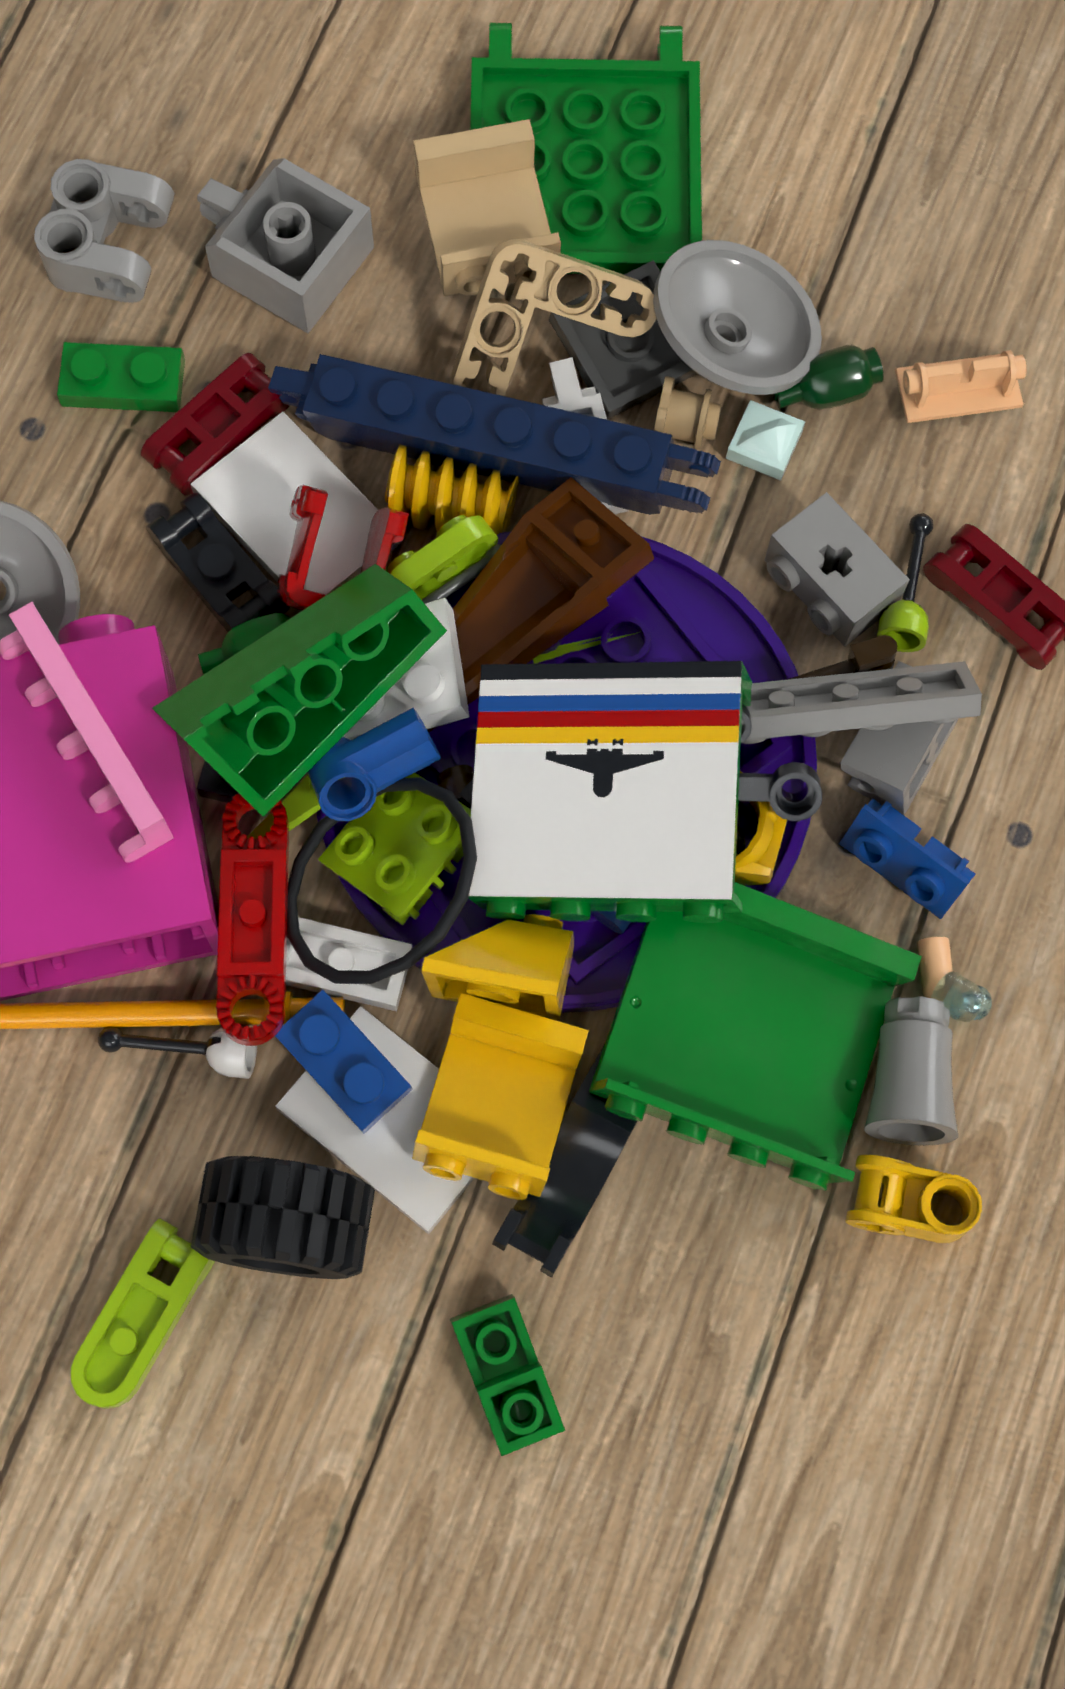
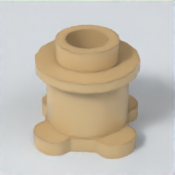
(687, 414)

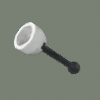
(221, 1052)

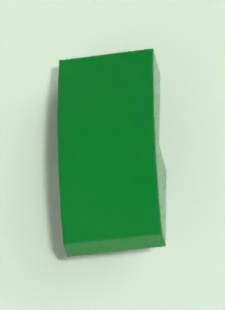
(507, 1375)

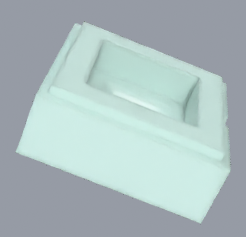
(765, 440)

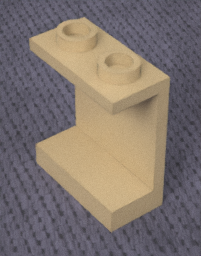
(476, 195)

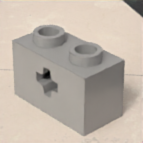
(834, 570)

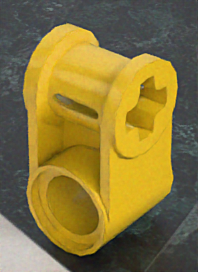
(907, 1200)

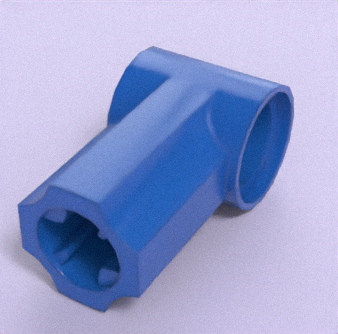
(371, 765)

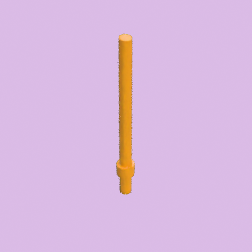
(140, 1013)

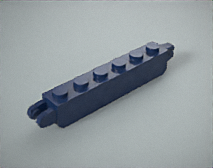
(496, 432)

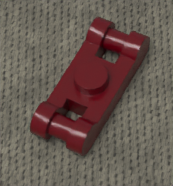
(214, 422)
(1001, 594)

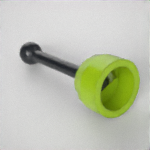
(905, 619)

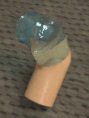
(939, 981)

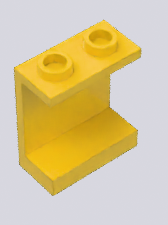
(499, 1097)

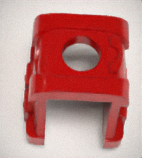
(307, 509)

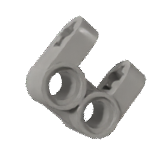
(114, 197)

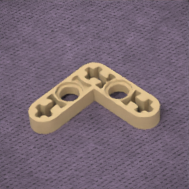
(540, 292)

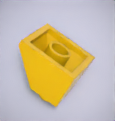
(507, 964)

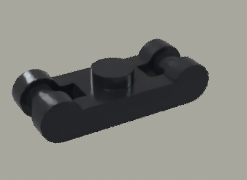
(216, 566)

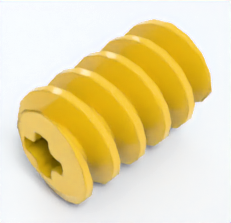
(444, 496)

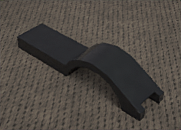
(579, 1168)

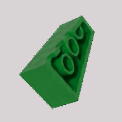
(302, 685)

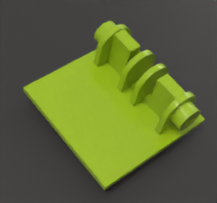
(397, 850)

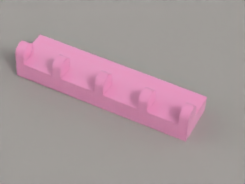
(91, 732)

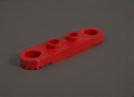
(252, 922)

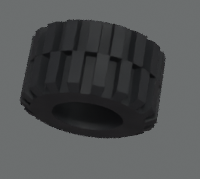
(283, 1217)

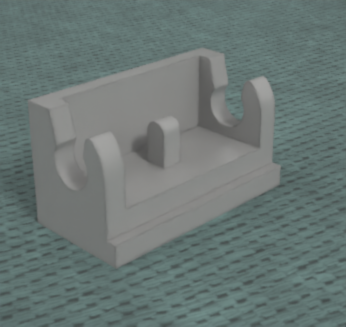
(894, 760)

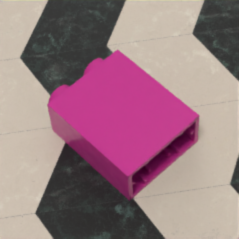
(65, 891)

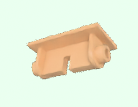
(961, 386)

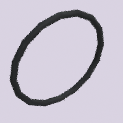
(427, 943)

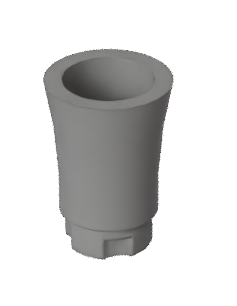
(914, 1075)

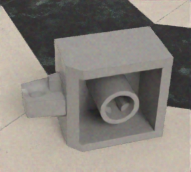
(286, 240)

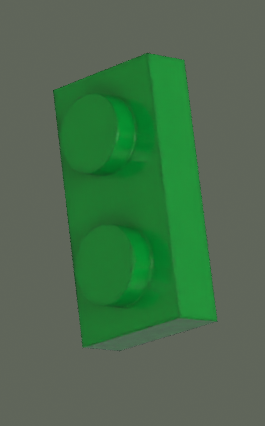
(121, 377)

